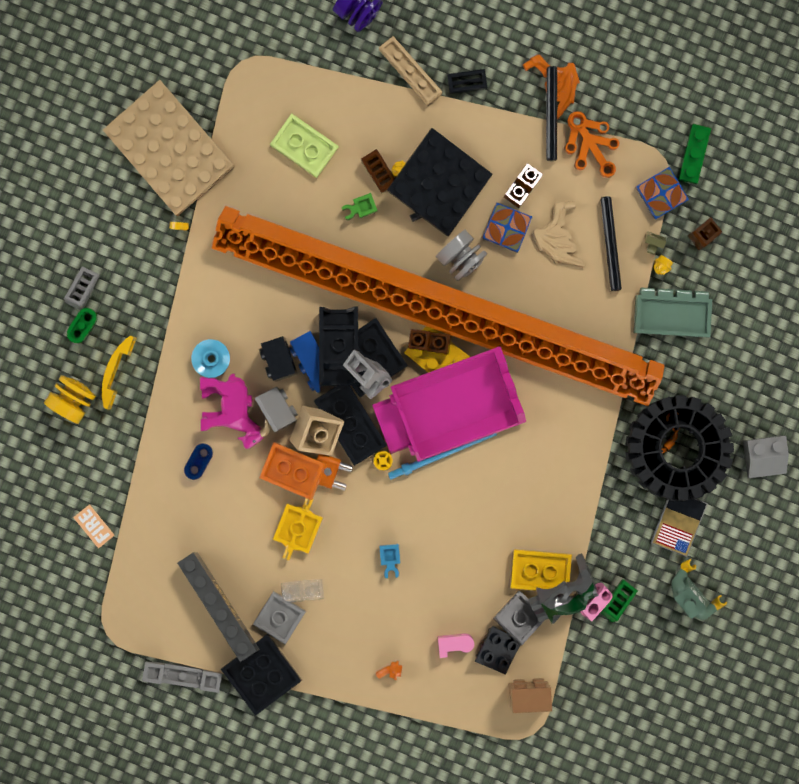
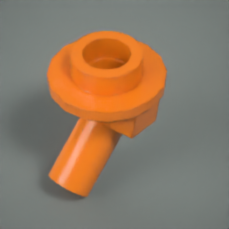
(394, 670)

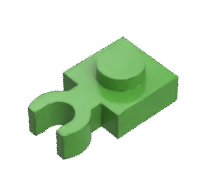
(363, 206)

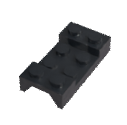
(336, 342)

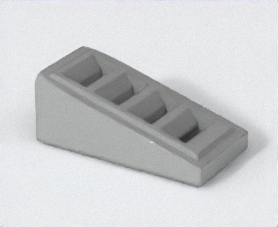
(87, 291)

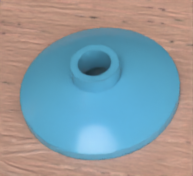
(203, 351)

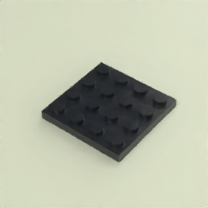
(439, 182)

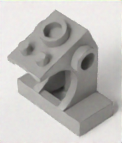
(374, 378)

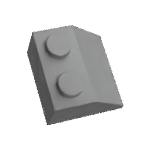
(276, 408)
(766, 456)

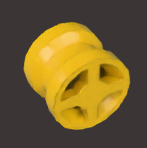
(383, 460)

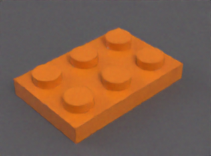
(293, 471)

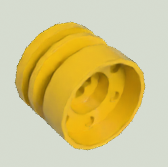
(69, 399)

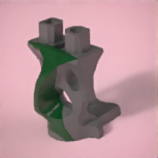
(556, 601)

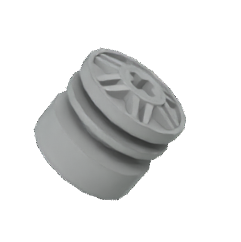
(461, 255)

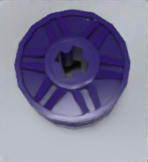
(361, 11)

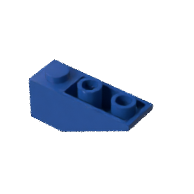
(308, 353)

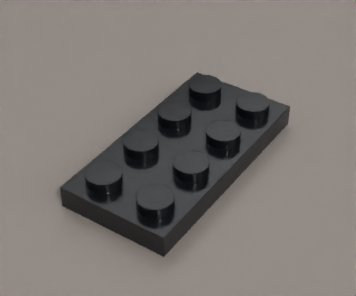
(358, 434)

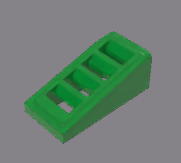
(614, 617)

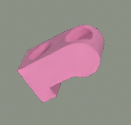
(597, 604)
(455, 642)

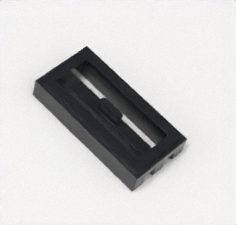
(462, 82)

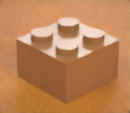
(530, 696)

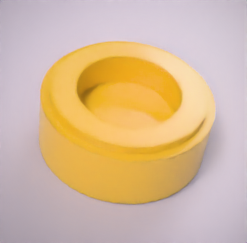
(179, 226)

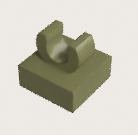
(654, 241)

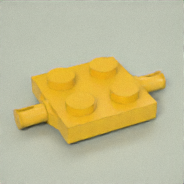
(297, 528)

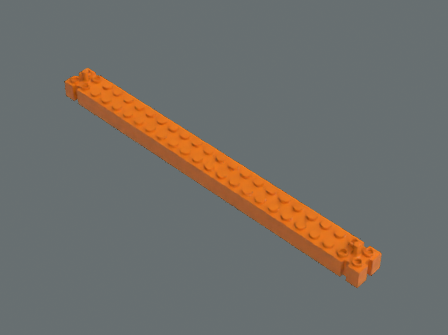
(437, 306)

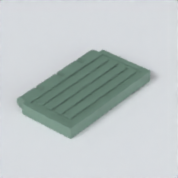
(671, 314)

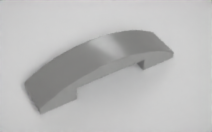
(182, 675)

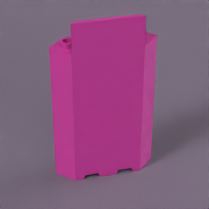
(450, 406)

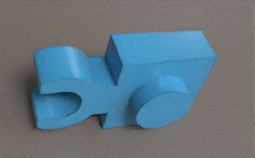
(390, 556)

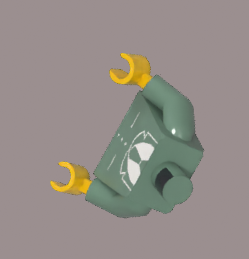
(690, 597)

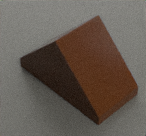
(704, 234)

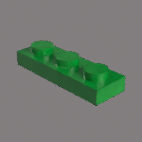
(694, 154)

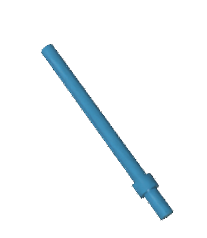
(408, 468)

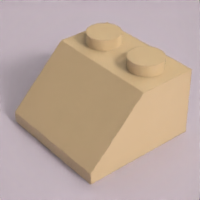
(316, 431)

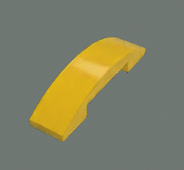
(108, 394)

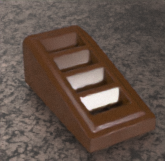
(369, 157)

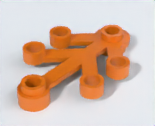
(589, 142)

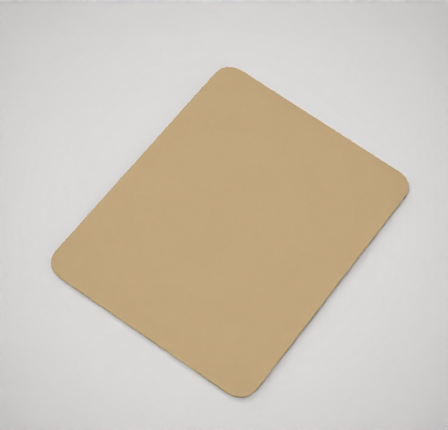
(451, 517)

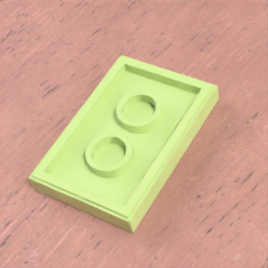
(304, 145)

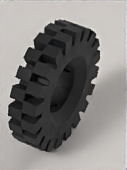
(646, 453)

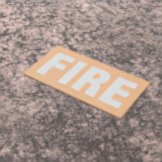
(94, 526)

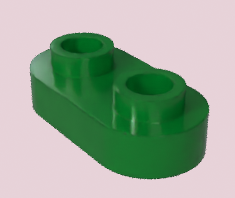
(82, 325)

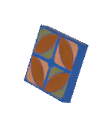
(662, 193)
(507, 227)

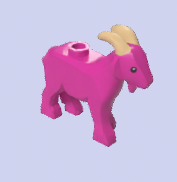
(234, 407)

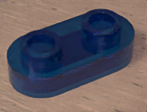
(199, 461)

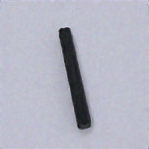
(551, 114)
(611, 245)

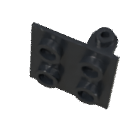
(497, 650)

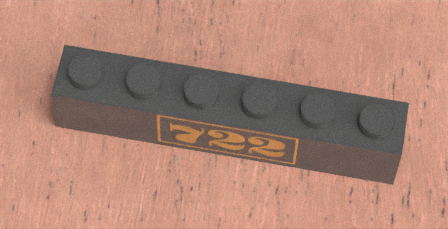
(218, 606)

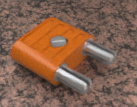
(331, 470)

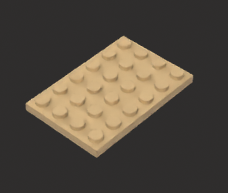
(168, 148)

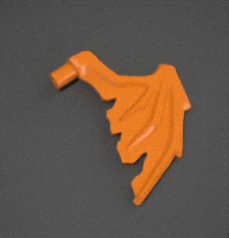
(566, 81)

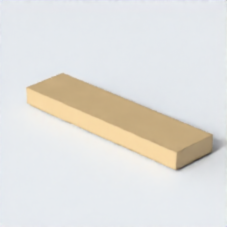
(410, 70)

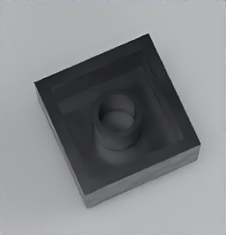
(278, 358)

